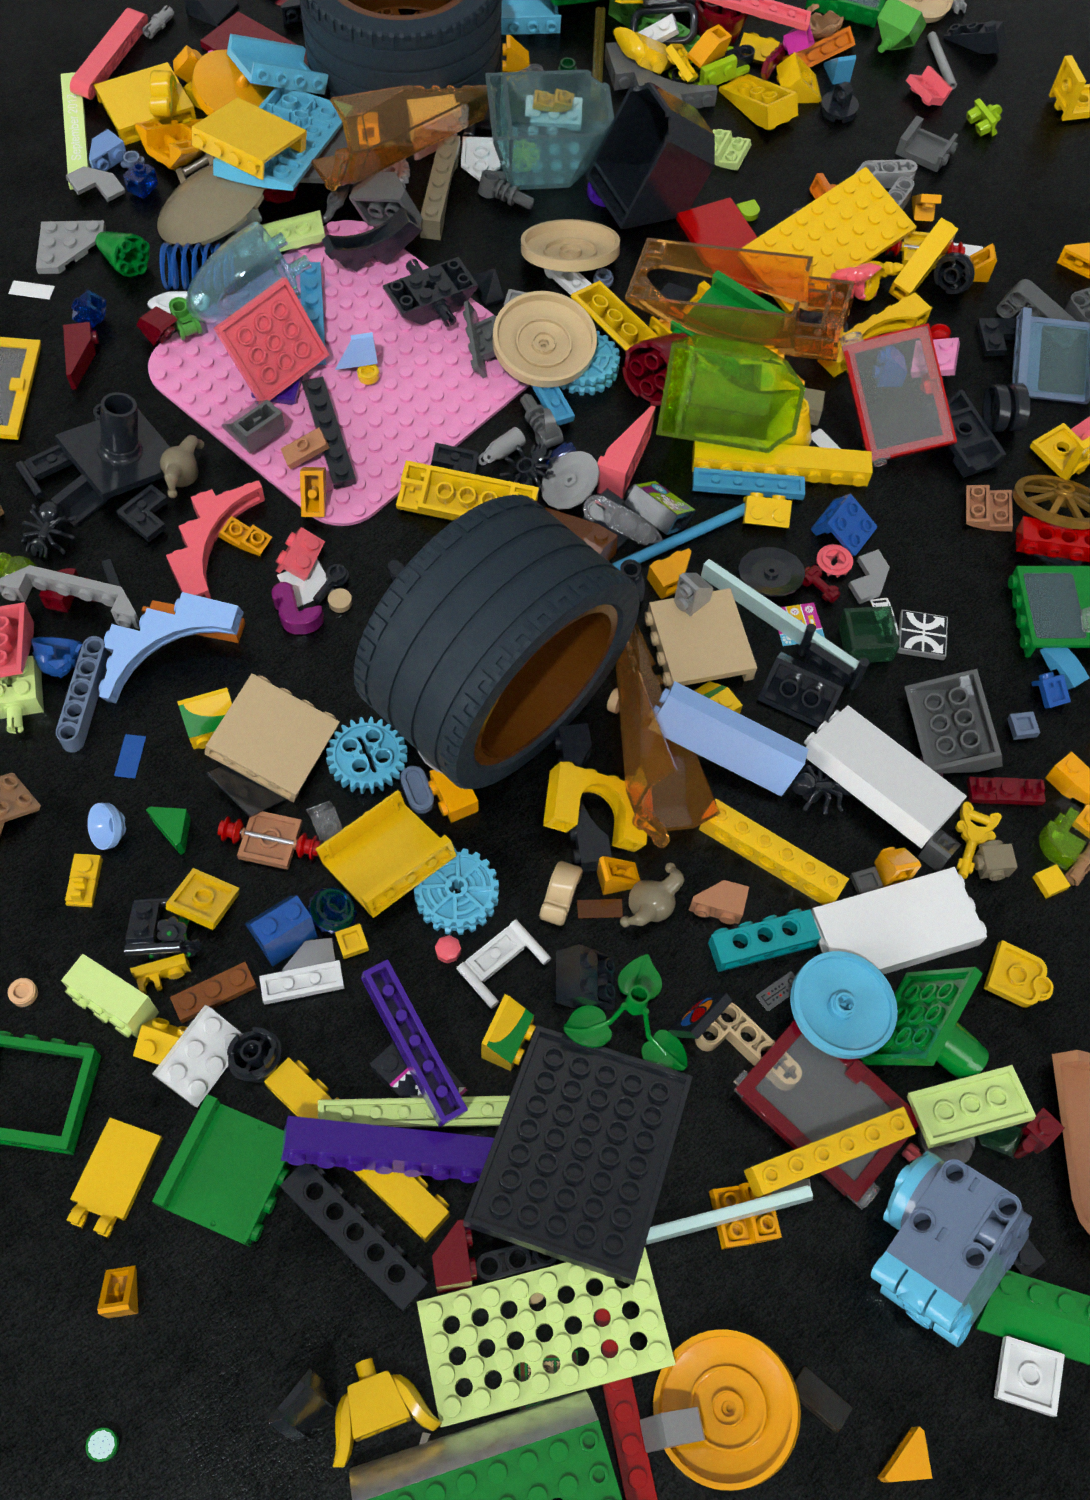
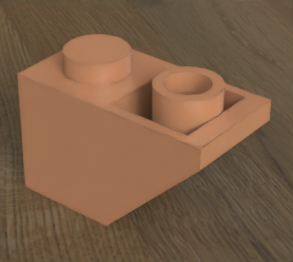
(721, 901)

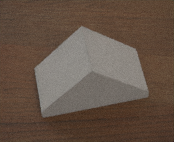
(672, 1429)

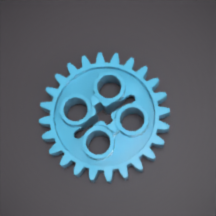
(345, 763)

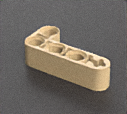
(732, 1031)

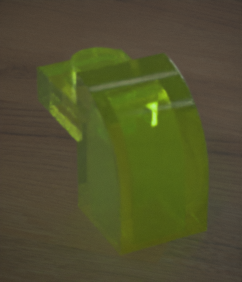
(1060, 844)

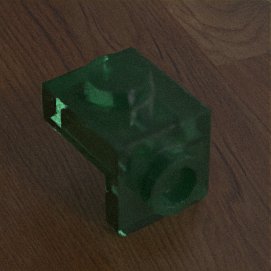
(1002, 1140)

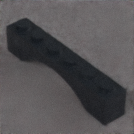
(590, 840)

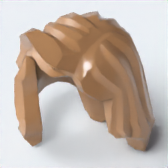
(824, 25)

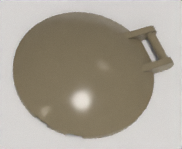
(205, 205)

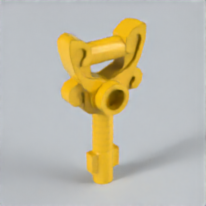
(974, 834)

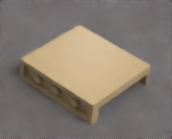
(700, 645)
(271, 737)

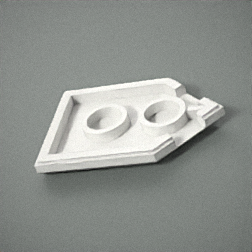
(479, 155)

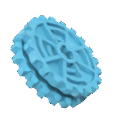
(600, 372)
(460, 910)

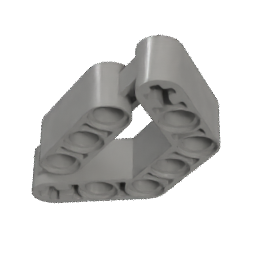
(894, 175)

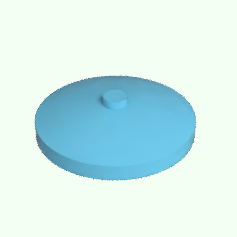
(843, 1005)

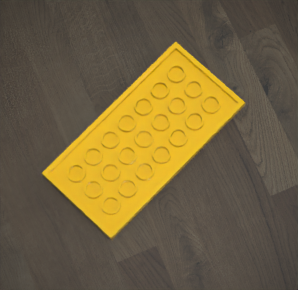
(840, 228)

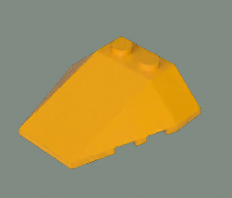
(169, 142)

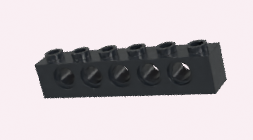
(402, 1293)

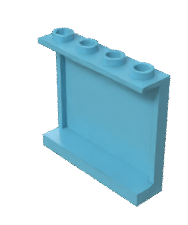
(529, 17)
(275, 64)

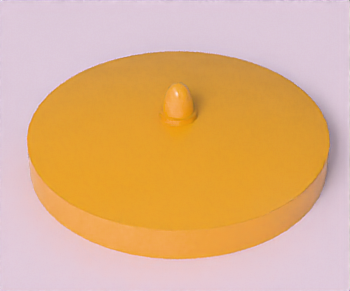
(220, 81)
(744, 1408)

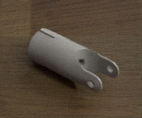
(502, 446)

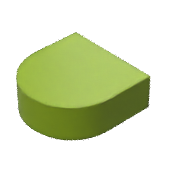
(749, 210)

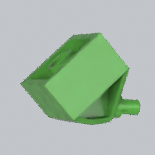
(899, 25)

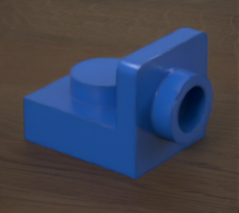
(1052, 689)

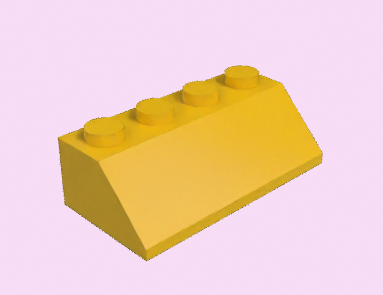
(612, 315)

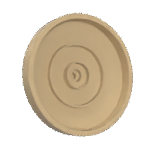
(570, 245)
(544, 339)

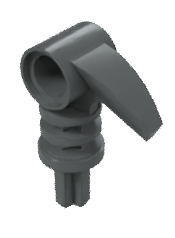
(493, 185)
(542, 422)

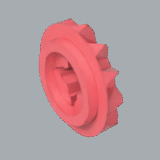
(828, 553)

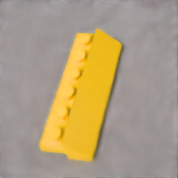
(451, 492)

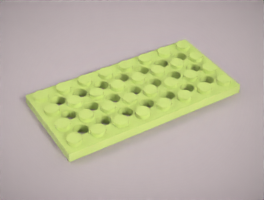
(541, 1385)

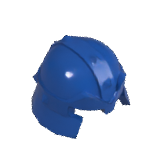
(55, 654)

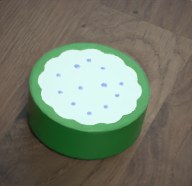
(102, 1444)

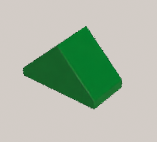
(173, 824)

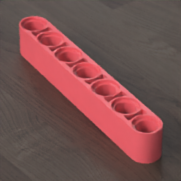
(108, 53)

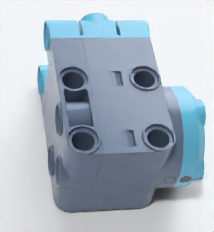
(951, 1243)

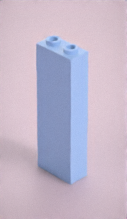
(729, 738)

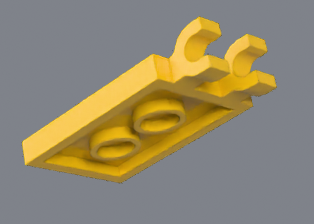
(113, 1175)

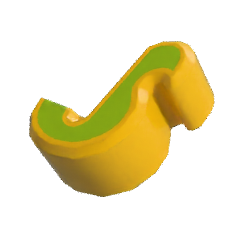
(161, 89)

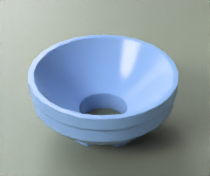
(105, 825)

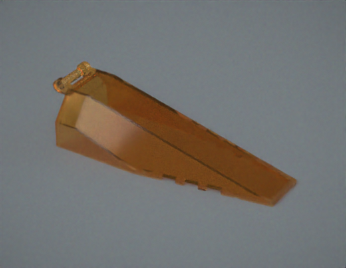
(395, 124)
(660, 776)

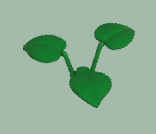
(640, 983)

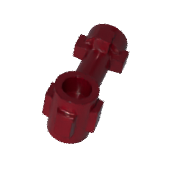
(813, 575)

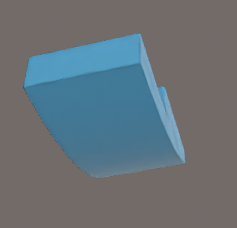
(1066, 664)

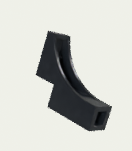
(380, 242)

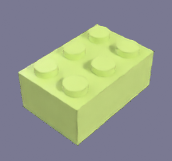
(108, 996)

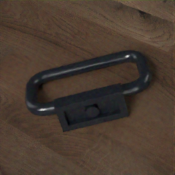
(668, 6)

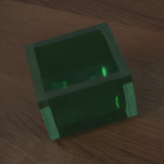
(869, 633)

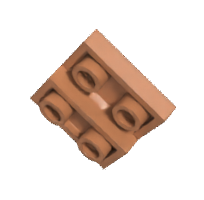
(989, 508)

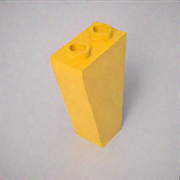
(924, 259)

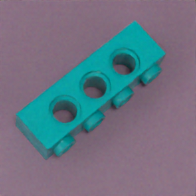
(728, 956)

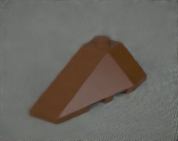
(592, 533)

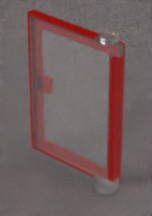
(898, 392)

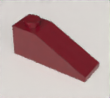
(79, 350)

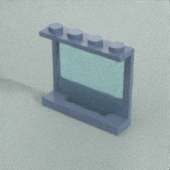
(1052, 358)

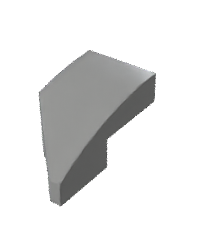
(312, 953)

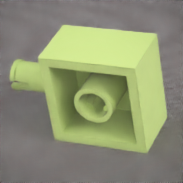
(21, 695)

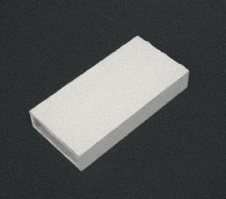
(883, 775)
(903, 922)

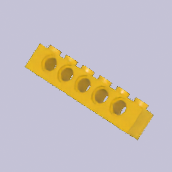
(775, 855)
(829, 1152)

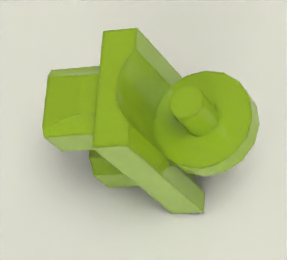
(987, 115)

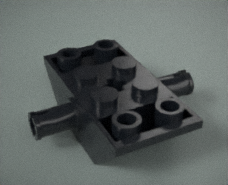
(432, 291)

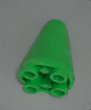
(124, 251)

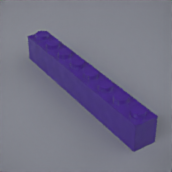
(384, 1149)

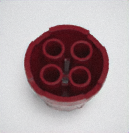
(712, 15)
(647, 366)

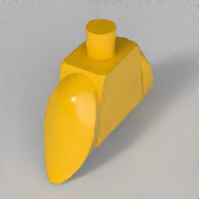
(644, 50)
(375, 1406)

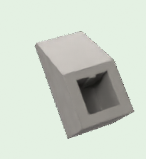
(692, 593)

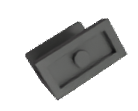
(925, 146)

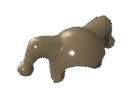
(180, 464)
(653, 899)

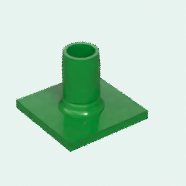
(928, 1024)

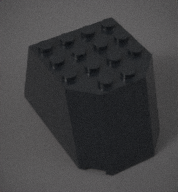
(652, 158)

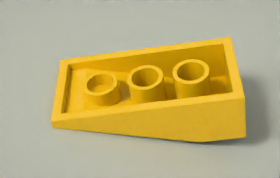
(762, 100)

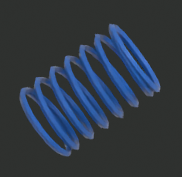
(173, 274)

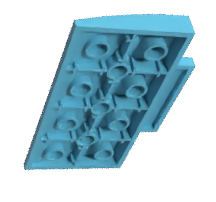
(289, 166)

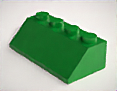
(1039, 1315)

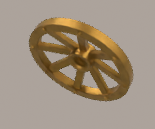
(1061, 493)

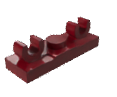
(1006, 791)

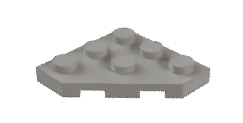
(65, 242)

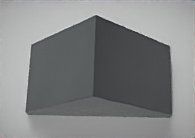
(939, 850)

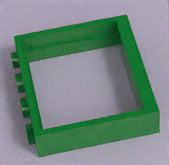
(68, 1141)

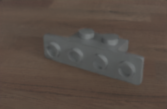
(480, 338)

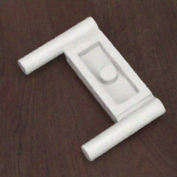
(496, 955)

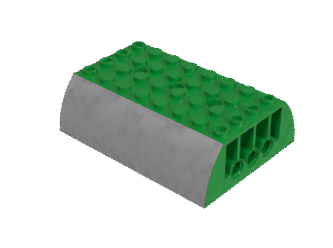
(519, 1456)

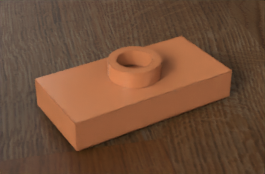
(305, 448)

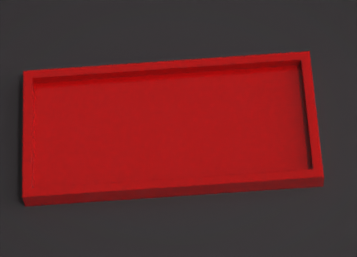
(717, 225)

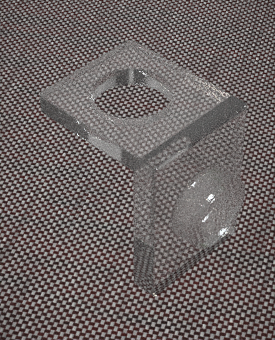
(325, 820)

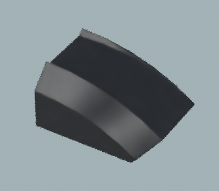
(303, 1407)

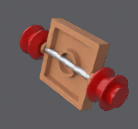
(269, 839)

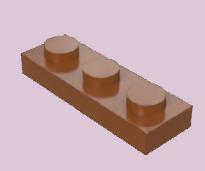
(213, 992)

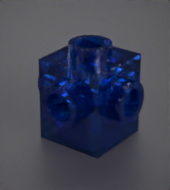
(140, 179)
(89, 308)

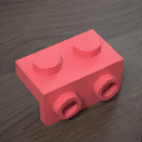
(930, 87)
(300, 554)

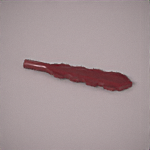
(772, 61)

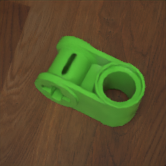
(186, 323)

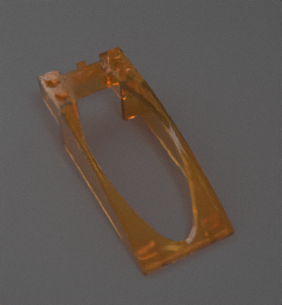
(772, 273)

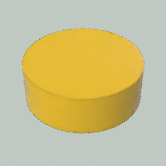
(368, 374)

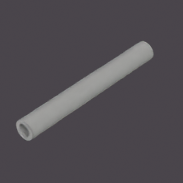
(941, 59)

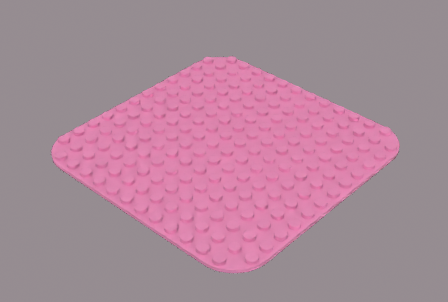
(420, 398)

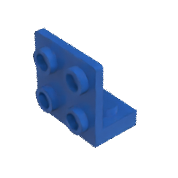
(847, 523)

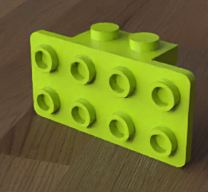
(719, 71)

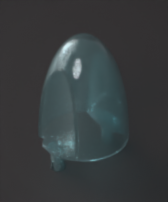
(239, 273)

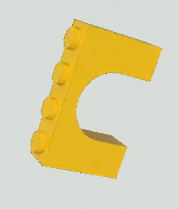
(563, 802)

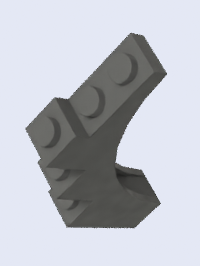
(627, 73)

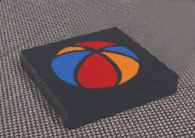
(700, 1015)

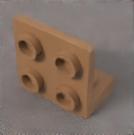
(15, 799)

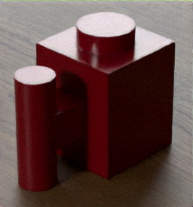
(1038, 1133)

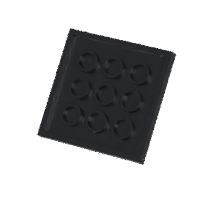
(116, 450)

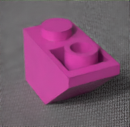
(798, 40)

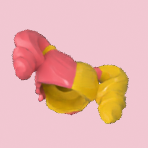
(867, 277)

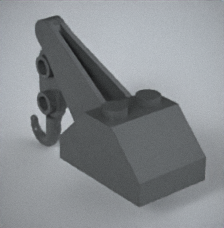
(374, 198)

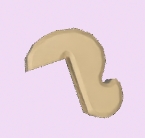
(560, 893)

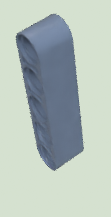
(86, 703)

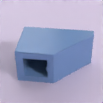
(106, 151)

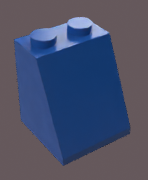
(282, 929)

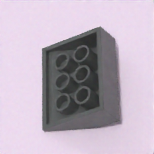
(954, 724)

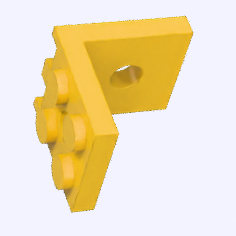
(1071, 91)
(1063, 463)

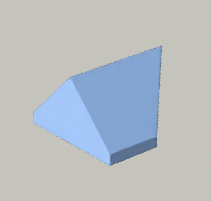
(359, 352)

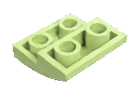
(729, 150)

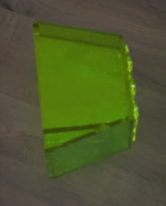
(729, 394)

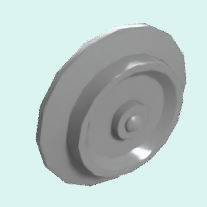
(572, 480)

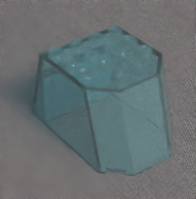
(547, 124)

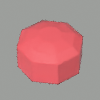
(448, 949)

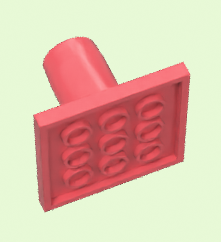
(272, 340)

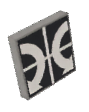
(922, 634)

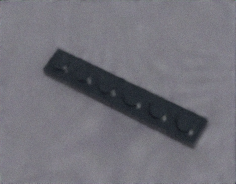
(324, 417)

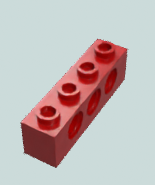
(1050, 540)

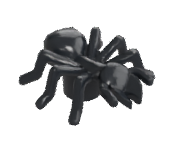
(528, 467)
(48, 525)
(814, 786)

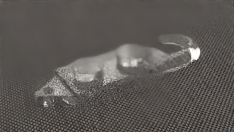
(624, 520)

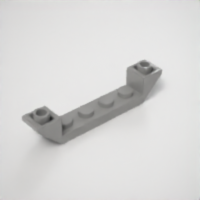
(19, 584)

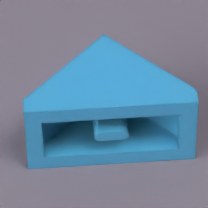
(840, 69)

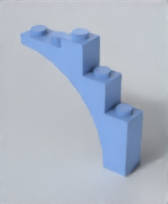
(157, 628)

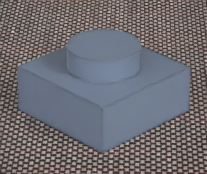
(1023, 725)

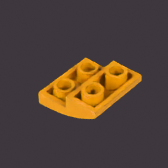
(747, 1230)

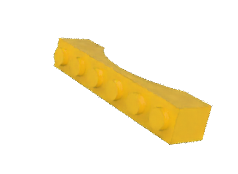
(907, 313)

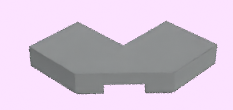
(88, 178)
(876, 571)

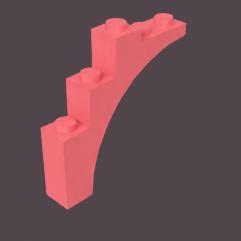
(199, 535)

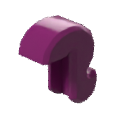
(291, 619)

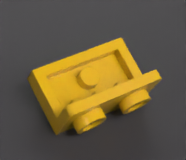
(762, 46)
(767, 511)
(157, 1039)

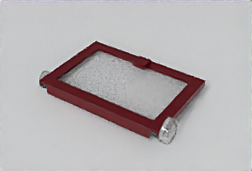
(817, 1095)

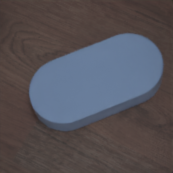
(417, 789)

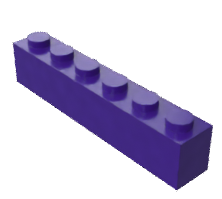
(413, 1043)

